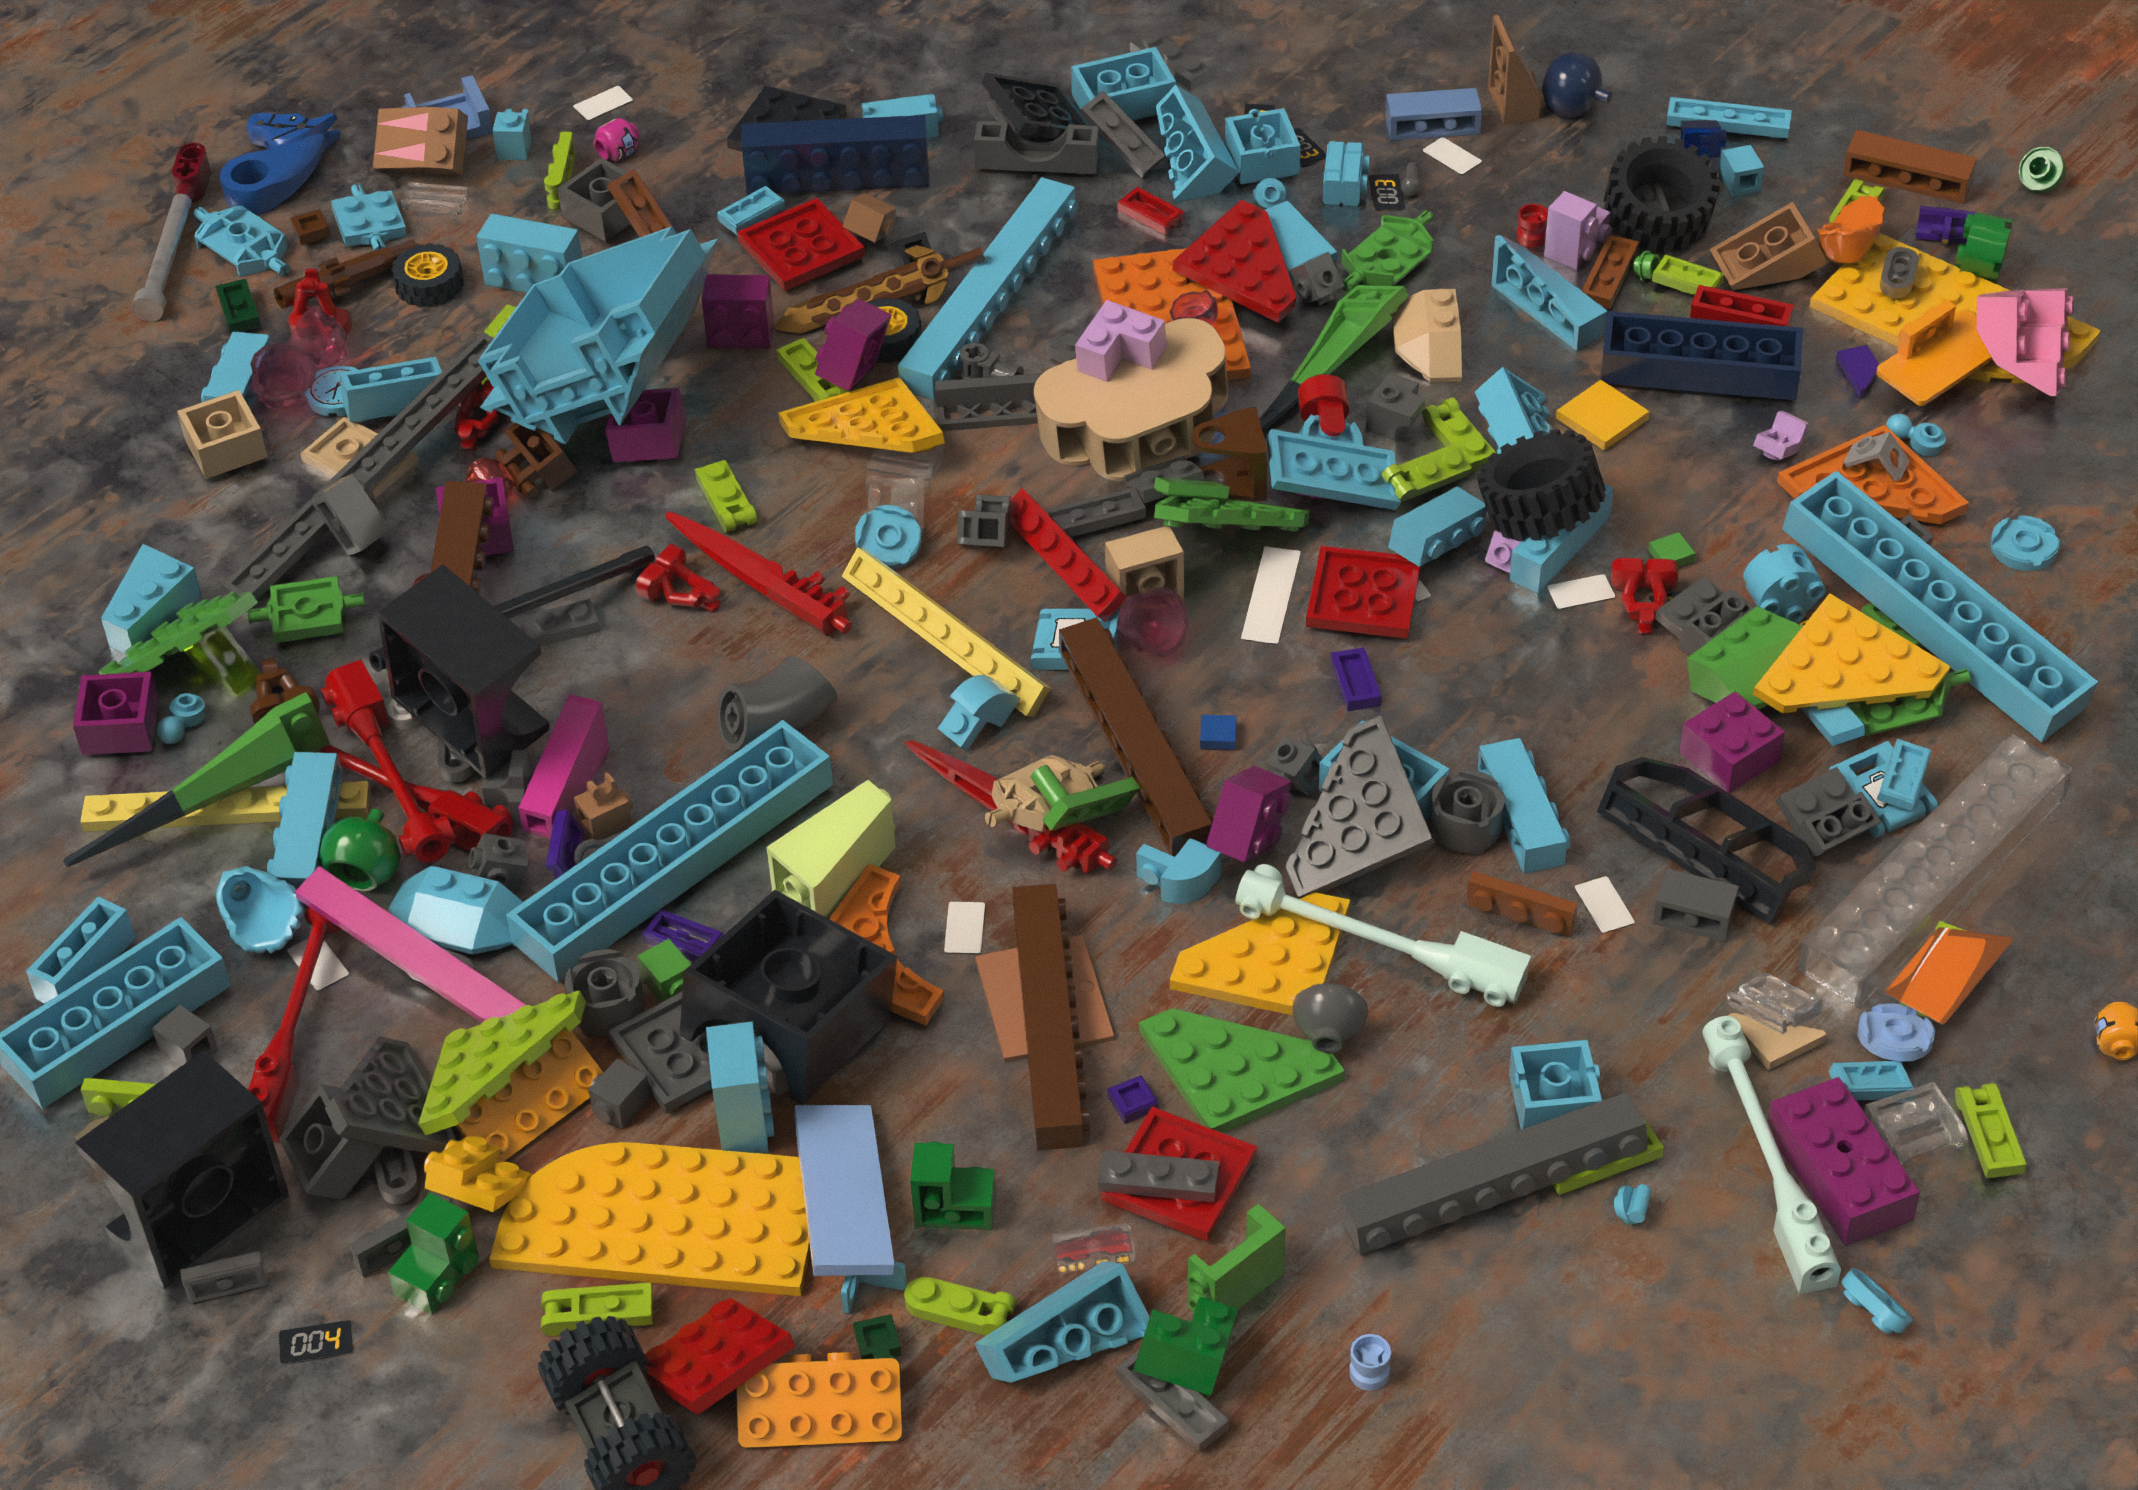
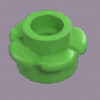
(1646, 264)

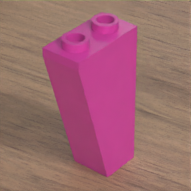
(566, 764)

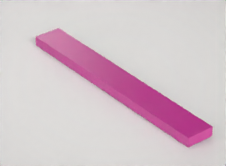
(405, 947)

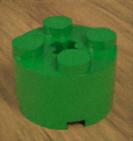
(1985, 245)

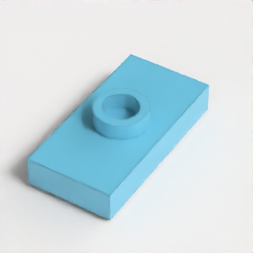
(751, 209)
(1904, 774)
(1872, 1079)

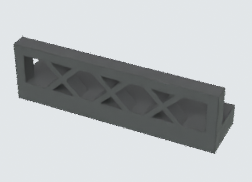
(988, 393)

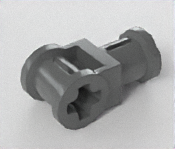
(986, 364)

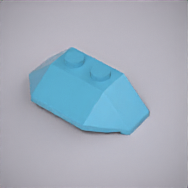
(456, 909)

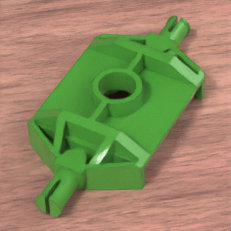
(1400, 241)
(1882, 717)

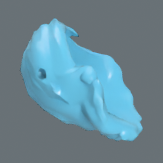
(260, 910)

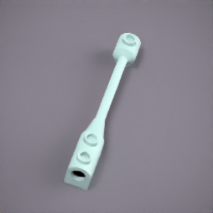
(1466, 964)
(1797, 1219)

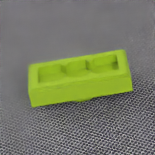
(1685, 275)

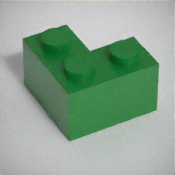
(950, 1194)
(439, 1254)
(1187, 1350)

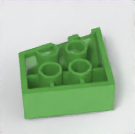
(1740, 656)

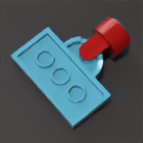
(1328, 452)

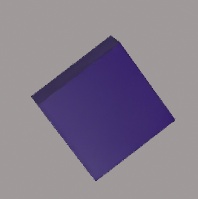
(1132, 1099)

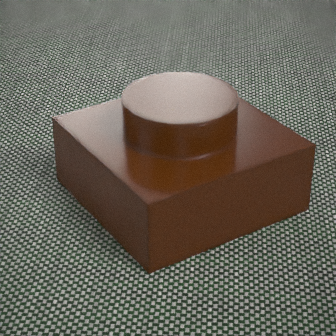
(310, 227)

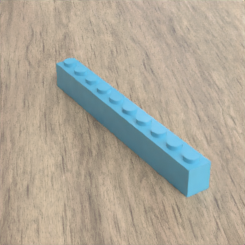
(988, 286)

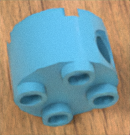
(1784, 582)

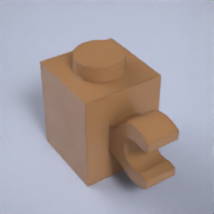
(870, 217)
(603, 809)

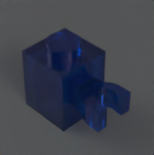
(1705, 135)

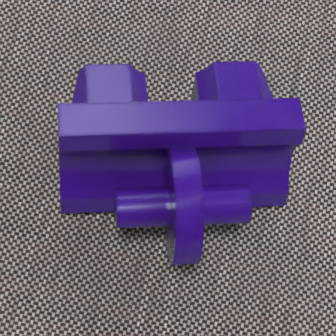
(1942, 224)

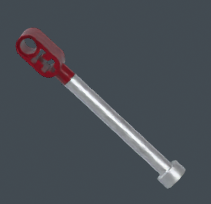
(191, 178)

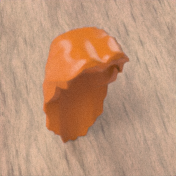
(1852, 230)

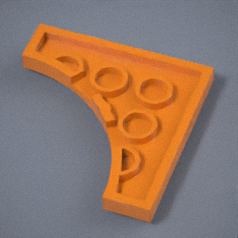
(866, 914)

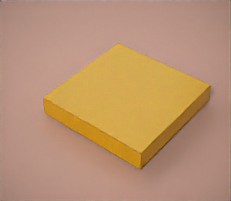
(1602, 414)

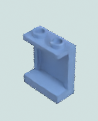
(469, 102)

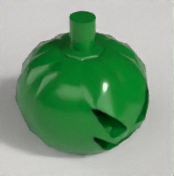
(362, 849)

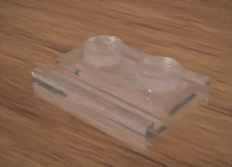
(900, 464)
(1774, 1003)

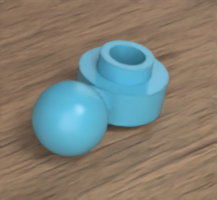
(1924, 438)
(185, 711)

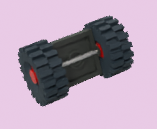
(603, 1386)

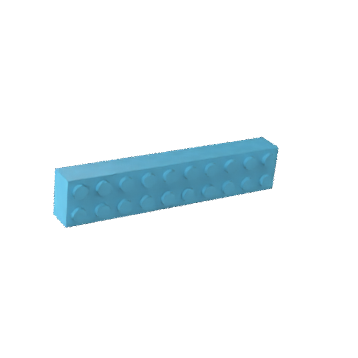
(1939, 605)
(670, 849)

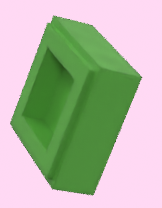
(1673, 548)

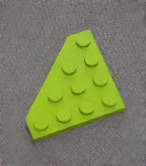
(482, 1057)

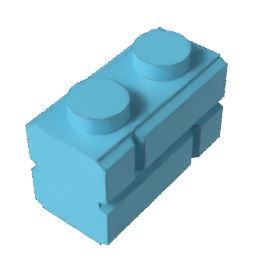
(1343, 173)

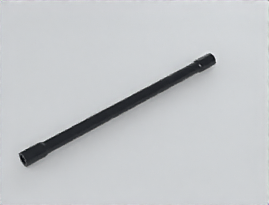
(625, 563)

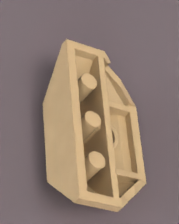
(1430, 334)

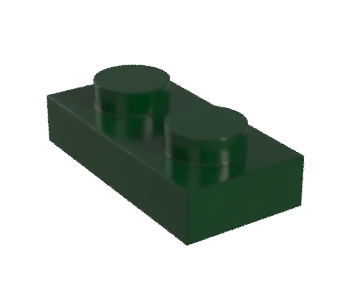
(238, 306)

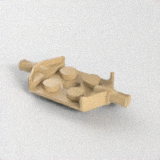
(1022, 801)

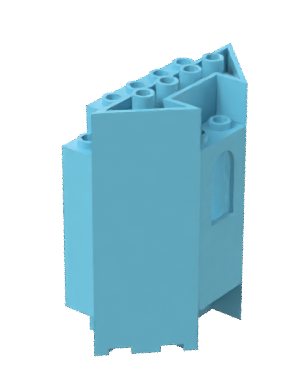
(595, 332)

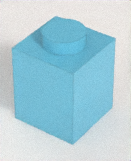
(1741, 170)

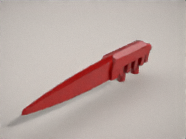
(798, 597)
(1074, 843)

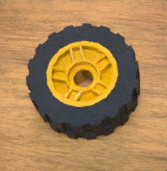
(427, 275)
(902, 329)

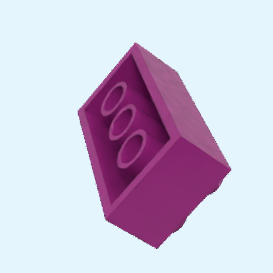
(1842, 1161)

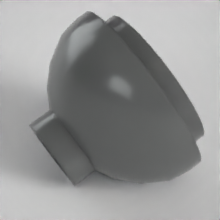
(1329, 1015)

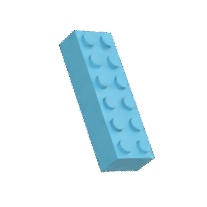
(110, 1012)

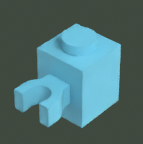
(512, 135)

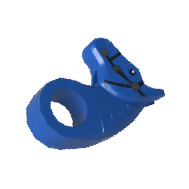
(291, 154)

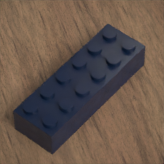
(836, 154)
(1702, 355)

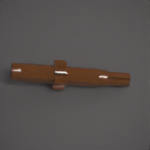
(341, 275)

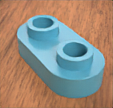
(1865, 1292)

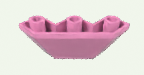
(2028, 334)

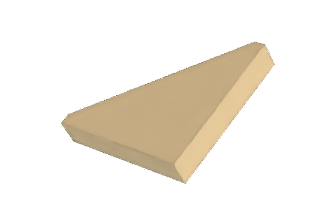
(1777, 1048)

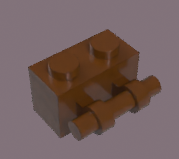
(543, 455)

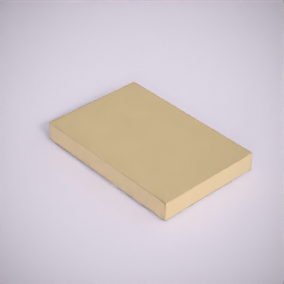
(344, 442)

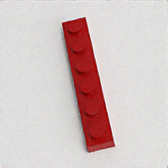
(1065, 556)

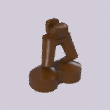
(274, 677)

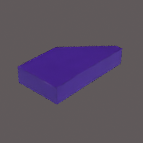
(1859, 367)

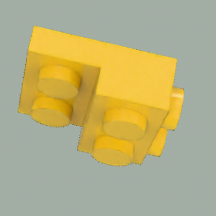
(473, 1175)

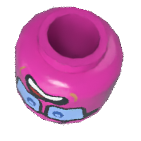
(616, 140)

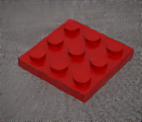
(800, 244)
(1363, 592)
(1177, 1137)
(715, 1355)

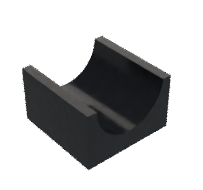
(455, 669)
(802, 984)
(186, 1167)

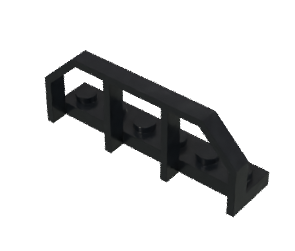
(1696, 851)

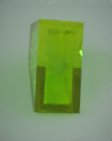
(223, 661)

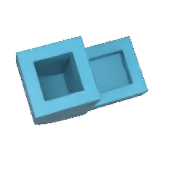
(977, 702)
(1180, 877)

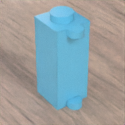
(908, 106)

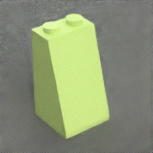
(832, 849)

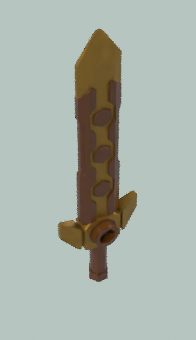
(927, 273)

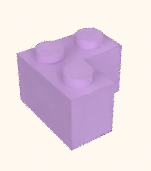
(1575, 230)
(1119, 335)

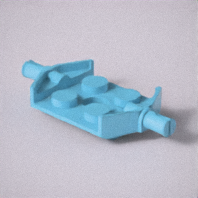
(252, 250)

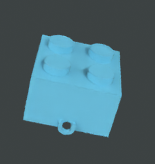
(1262, 145)
(1552, 1080)

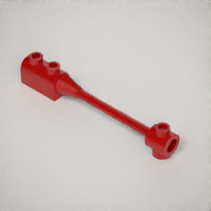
(364, 713)
(465, 813)
(274, 1073)

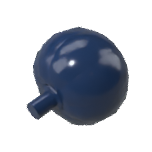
(1573, 85)

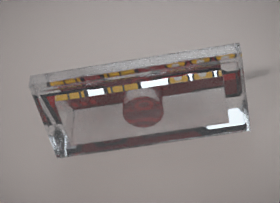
(1089, 1247)

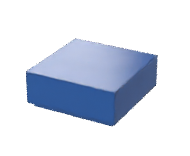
(1218, 732)

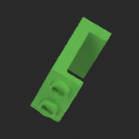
(1244, 1269)

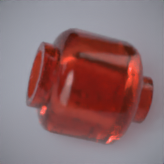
(489, 468)

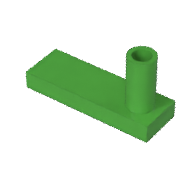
(1082, 805)

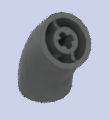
(788, 693)

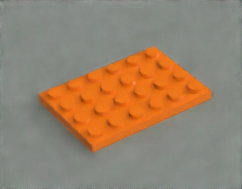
(1151, 287)

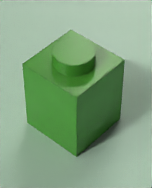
(663, 969)

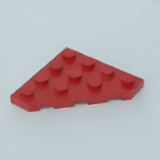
(1241, 262)

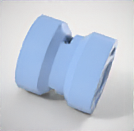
(1370, 1362)

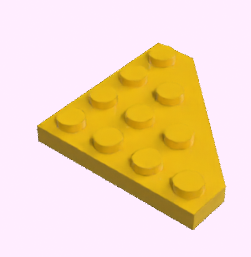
(871, 417)
(1847, 659)
(1263, 959)

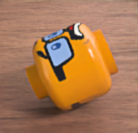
(2117, 1030)

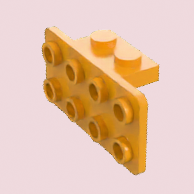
(1935, 353)
(534, 1097)
(821, 1402)

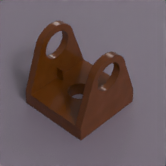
(1245, 444)

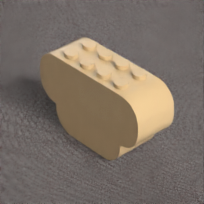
(1139, 412)

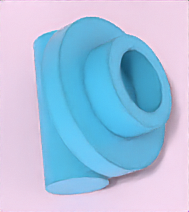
(1269, 193)
(1632, 1203)

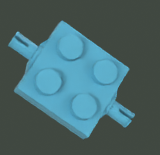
(368, 218)

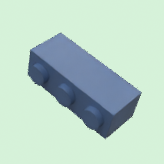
(1433, 114)

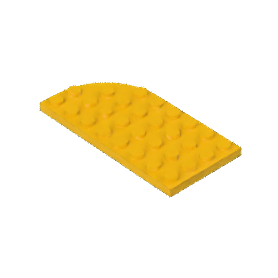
(1856, 300)
(662, 1219)

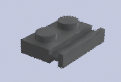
(1175, 468)

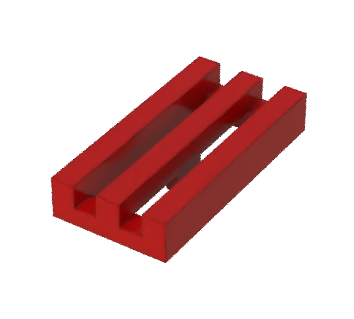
(1147, 213)

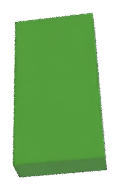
(1191, 488)

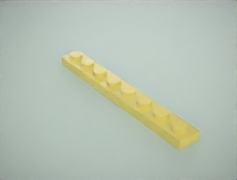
(943, 629)
(246, 806)

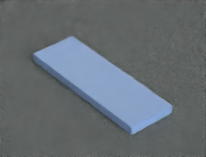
(843, 1190)

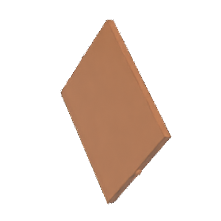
(1003, 994)

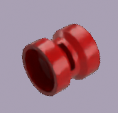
(1532, 225)

